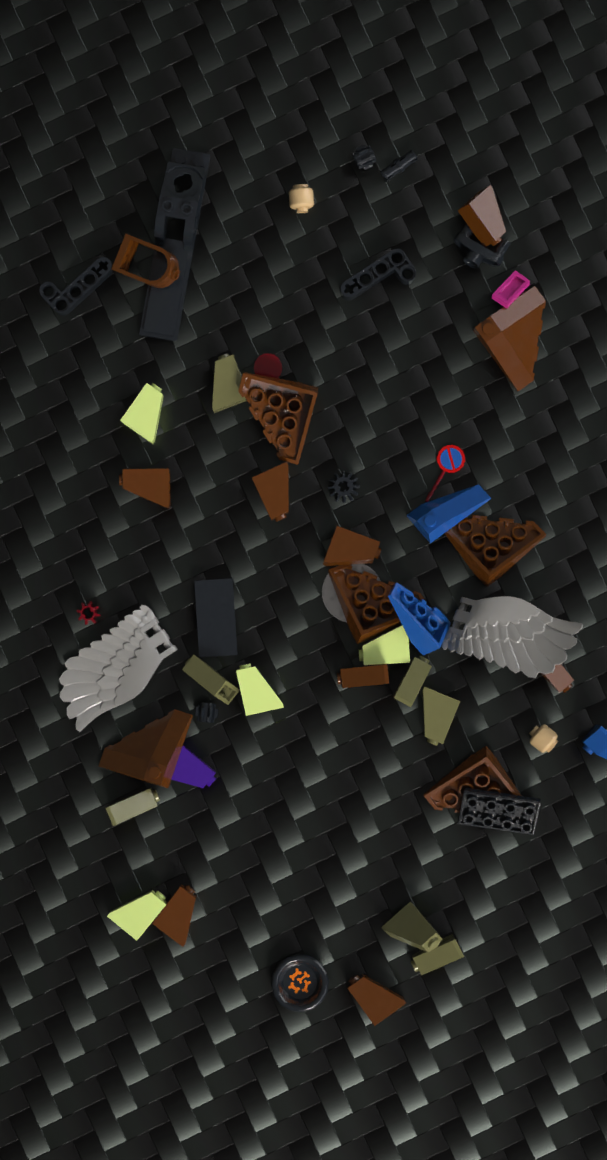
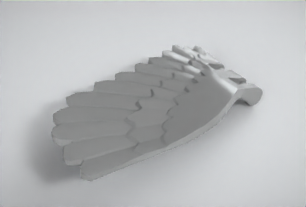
(511, 634)
(114, 667)

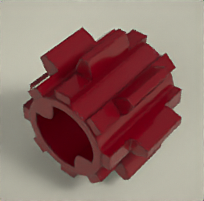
(84, 616)

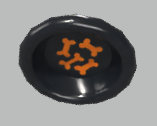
(300, 983)

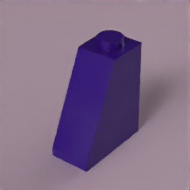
(193, 770)

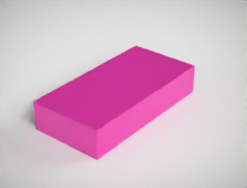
(510, 289)

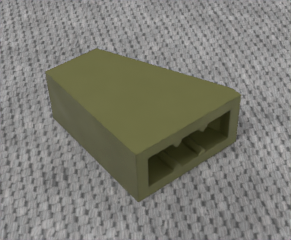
(226, 384)
(210, 679)
(412, 681)
(437, 715)
(133, 806)
(412, 929)
(445, 953)

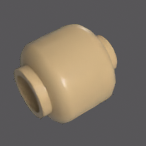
(301, 198)
(543, 738)

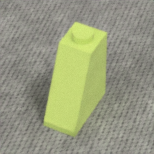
(145, 412)
(387, 649)
(256, 692)
(139, 913)

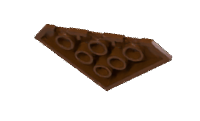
(513, 337)
(282, 409)
(493, 546)
(365, 602)
(151, 751)
(477, 772)

